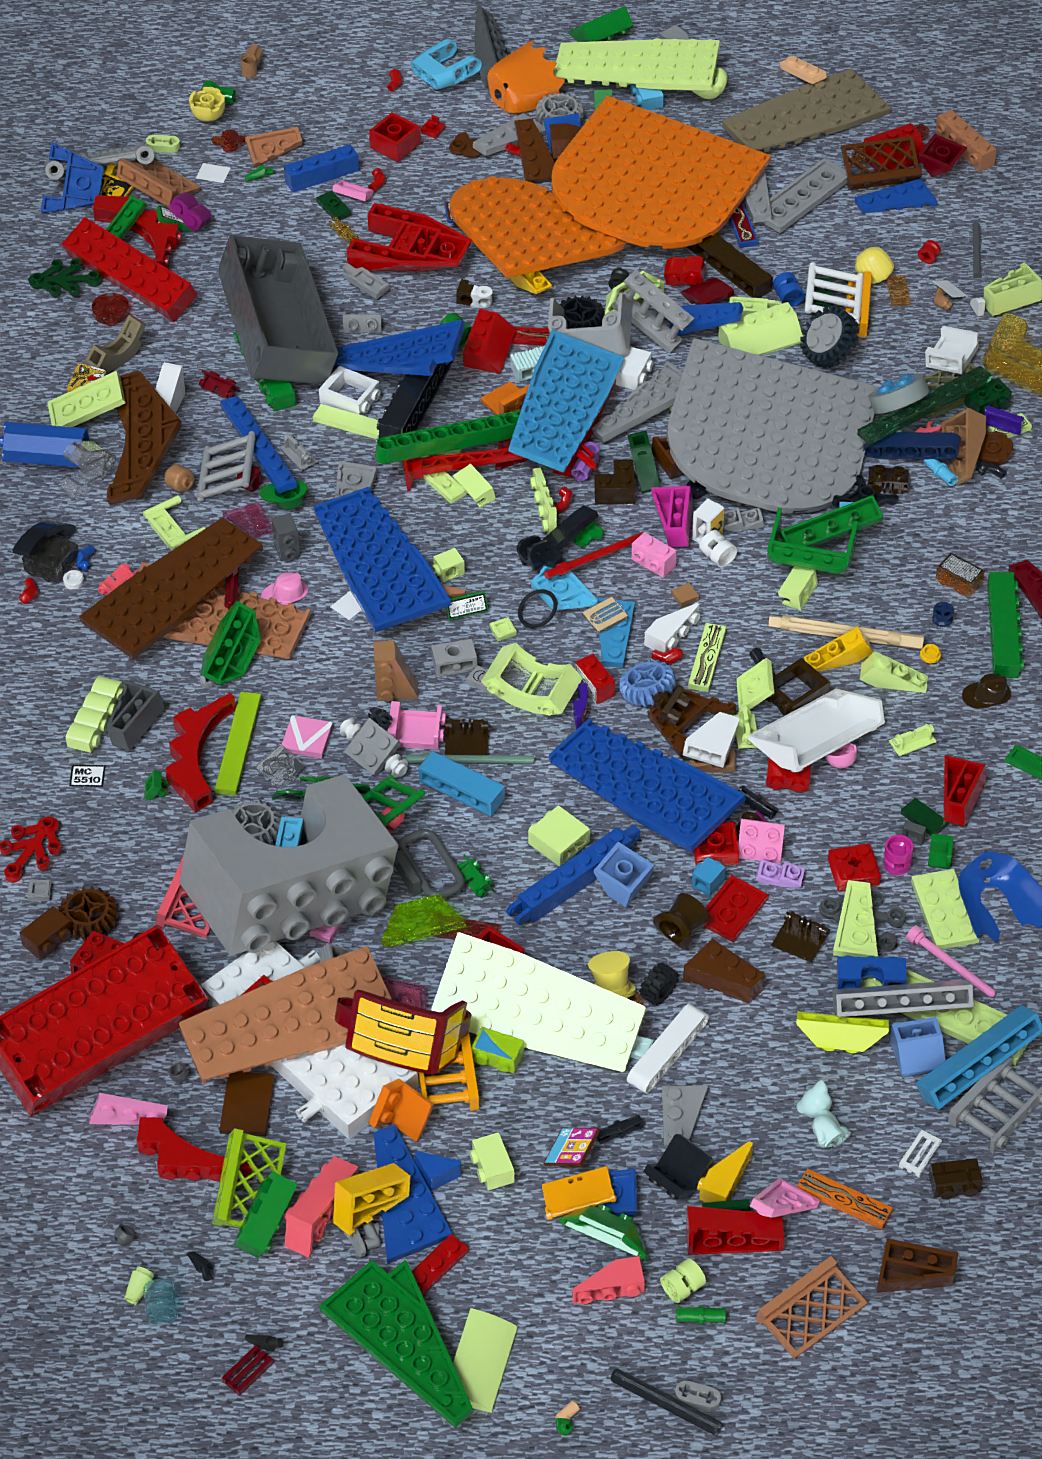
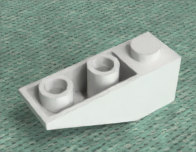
(667, 630)

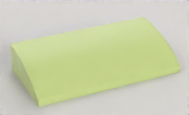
(483, 1357)

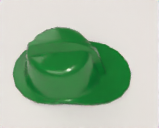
(286, 500)

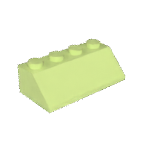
(763, 331)

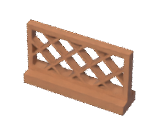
(146, 180)
(793, 1296)

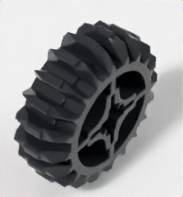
(582, 312)

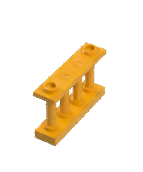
(465, 1076)

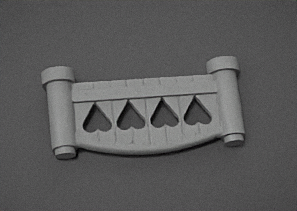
(141, 151)

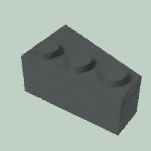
(134, 714)

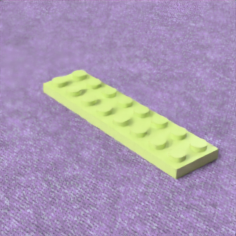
(959, 1023)

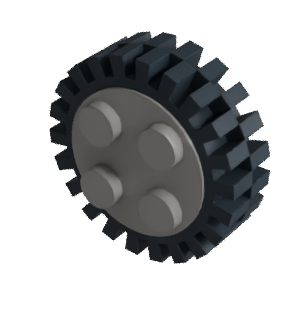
(829, 336)

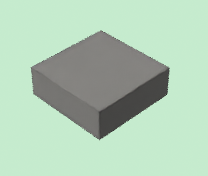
(39, 890)

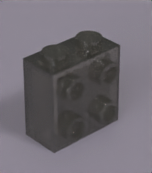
(53, 560)

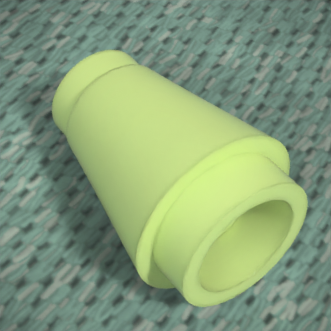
(137, 1282)

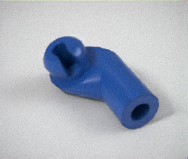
(82, 563)

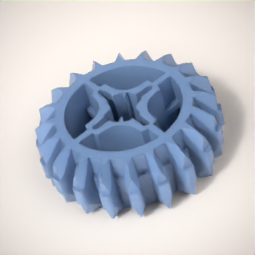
(645, 680)

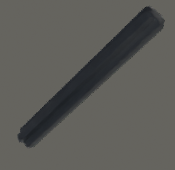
(666, 1401)

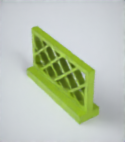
(231, 1173)

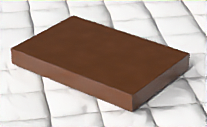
(247, 1103)

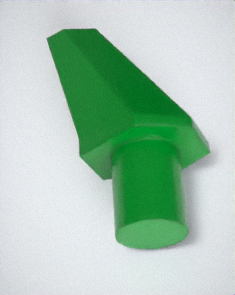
(259, 173)

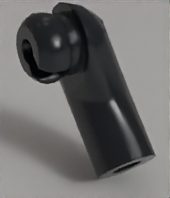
(991, 467)

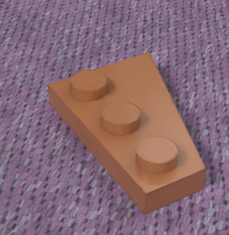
(271, 145)

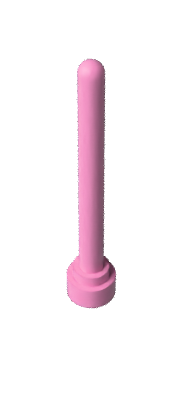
(917, 936)

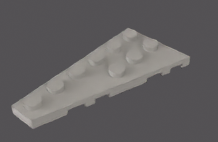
(643, 403)

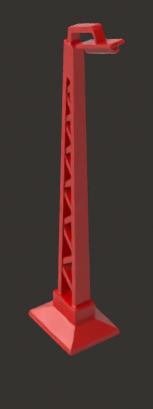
(413, 467)

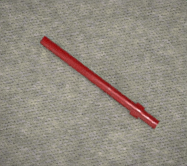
(565, 567)

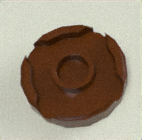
(996, 448)

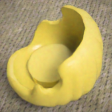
(875, 261)

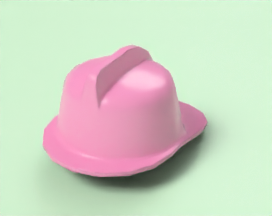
(286, 588)

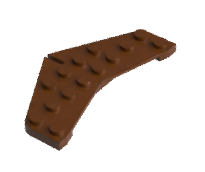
(149, 433)

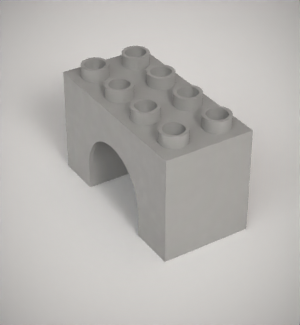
(272, 892)

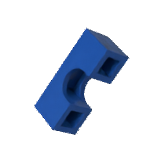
(853, 970)

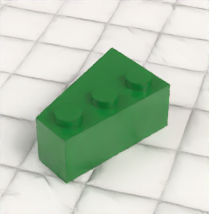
(265, 1214)

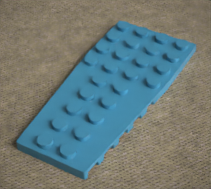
(563, 399)

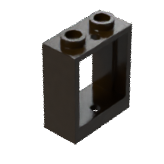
(807, 674)

